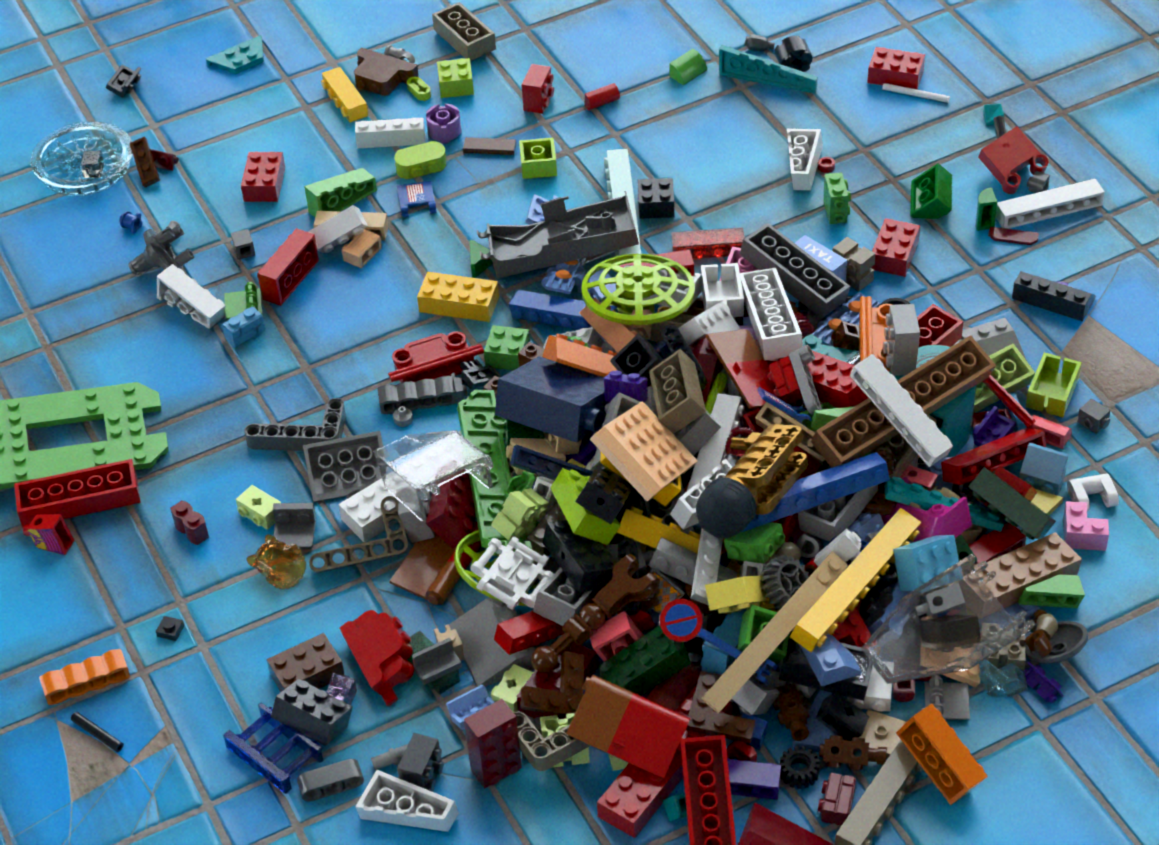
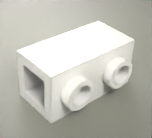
(844, 546)

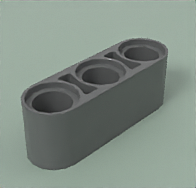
(330, 780)

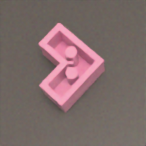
(1083, 531)

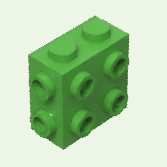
(836, 198)
(756, 544)

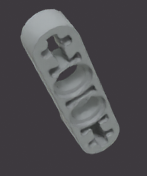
(799, 360)

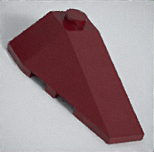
(709, 363)

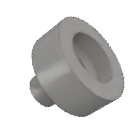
(402, 416)

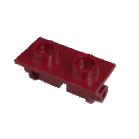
(164, 160)

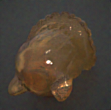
(279, 562)

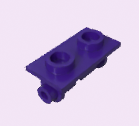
(1048, 688)

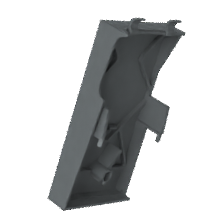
(561, 237)

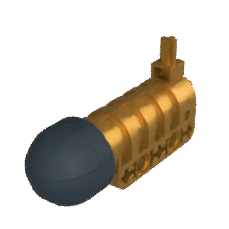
(754, 482)

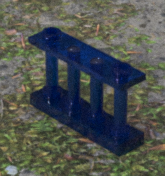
(266, 766)

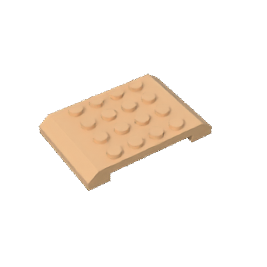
(643, 450)

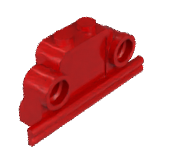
(432, 357)
(380, 651)

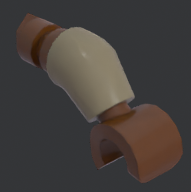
(1045, 630)

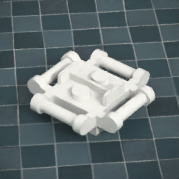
(512, 572)

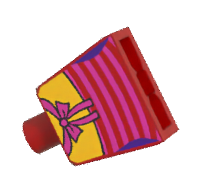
(50, 533)

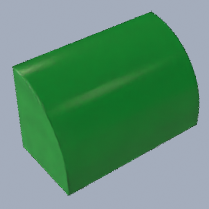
(986, 210)

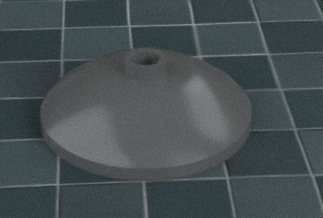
(1066, 643)

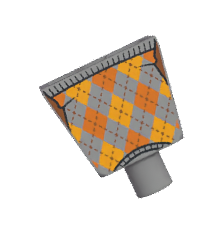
(669, 590)

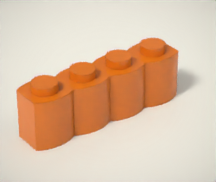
(83, 677)

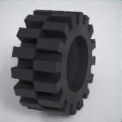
(799, 777)

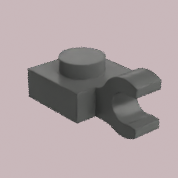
(460, 389)

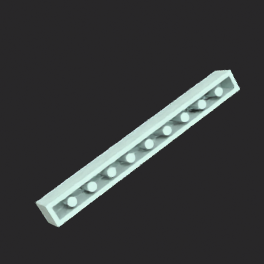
(620, 181)

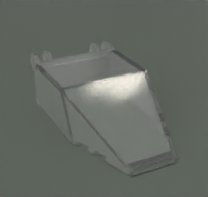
(425, 462)
(897, 644)

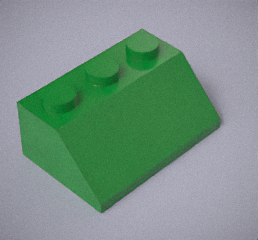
(931, 193)

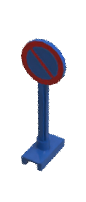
(683, 621)

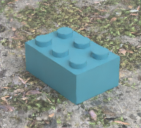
(924, 560)

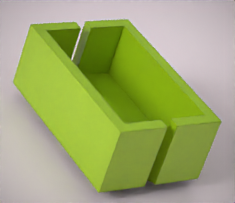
(1052, 389)

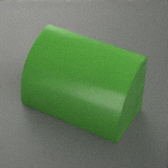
(687, 67)

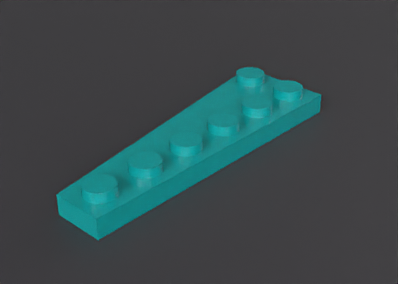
(756, 69)
(906, 493)

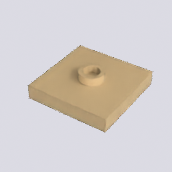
(881, 731)

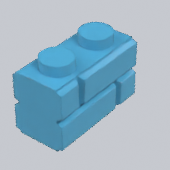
(243, 326)

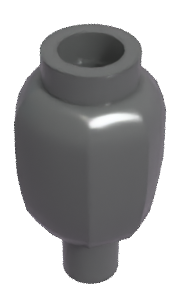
(758, 43)

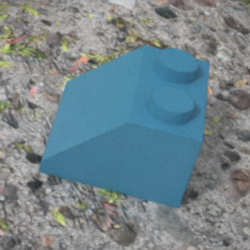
(1044, 468)

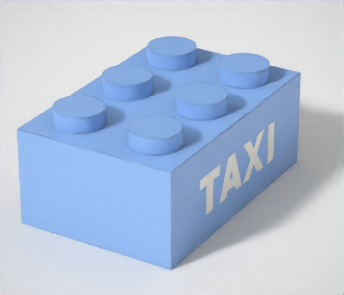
(826, 257)

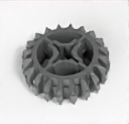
(782, 579)

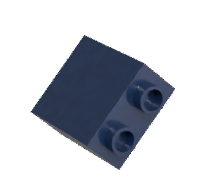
(553, 399)

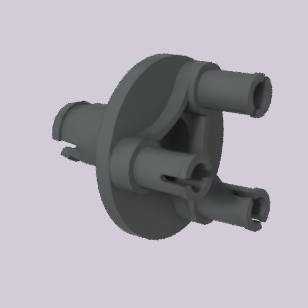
(159, 252)

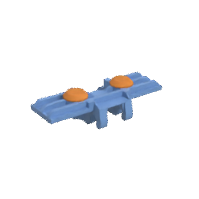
(565, 276)
(848, 312)

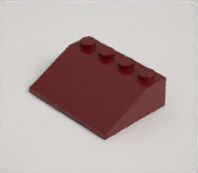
(769, 828)

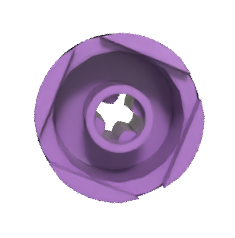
(443, 123)

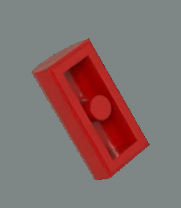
(601, 96)

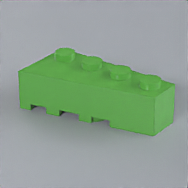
(339, 191)

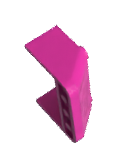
(938, 519)

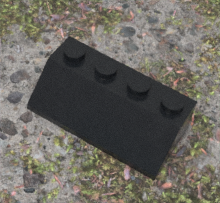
(1052, 296)

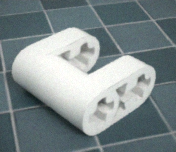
(1081, 487)

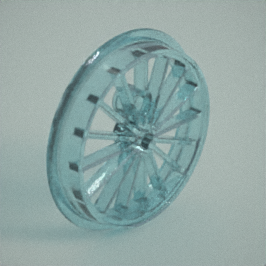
(70, 163)

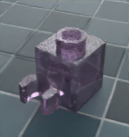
(342, 688)

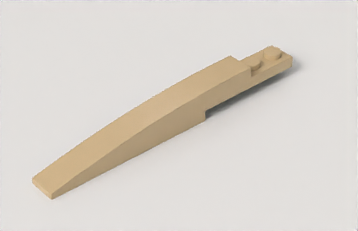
(774, 632)

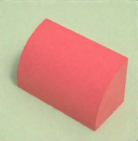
(1055, 433)

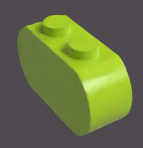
(420, 160)

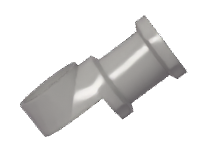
(399, 53)

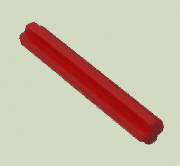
(1009, 401)

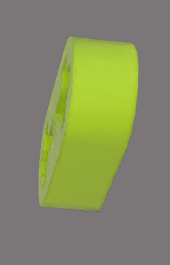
(419, 88)

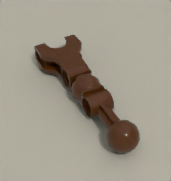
(607, 603)

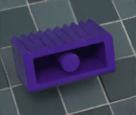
(629, 385)

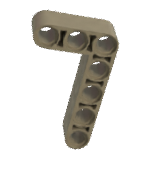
(367, 547)
(553, 748)

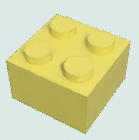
(735, 594)

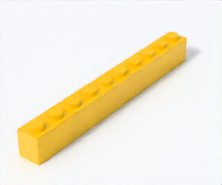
(854, 581)

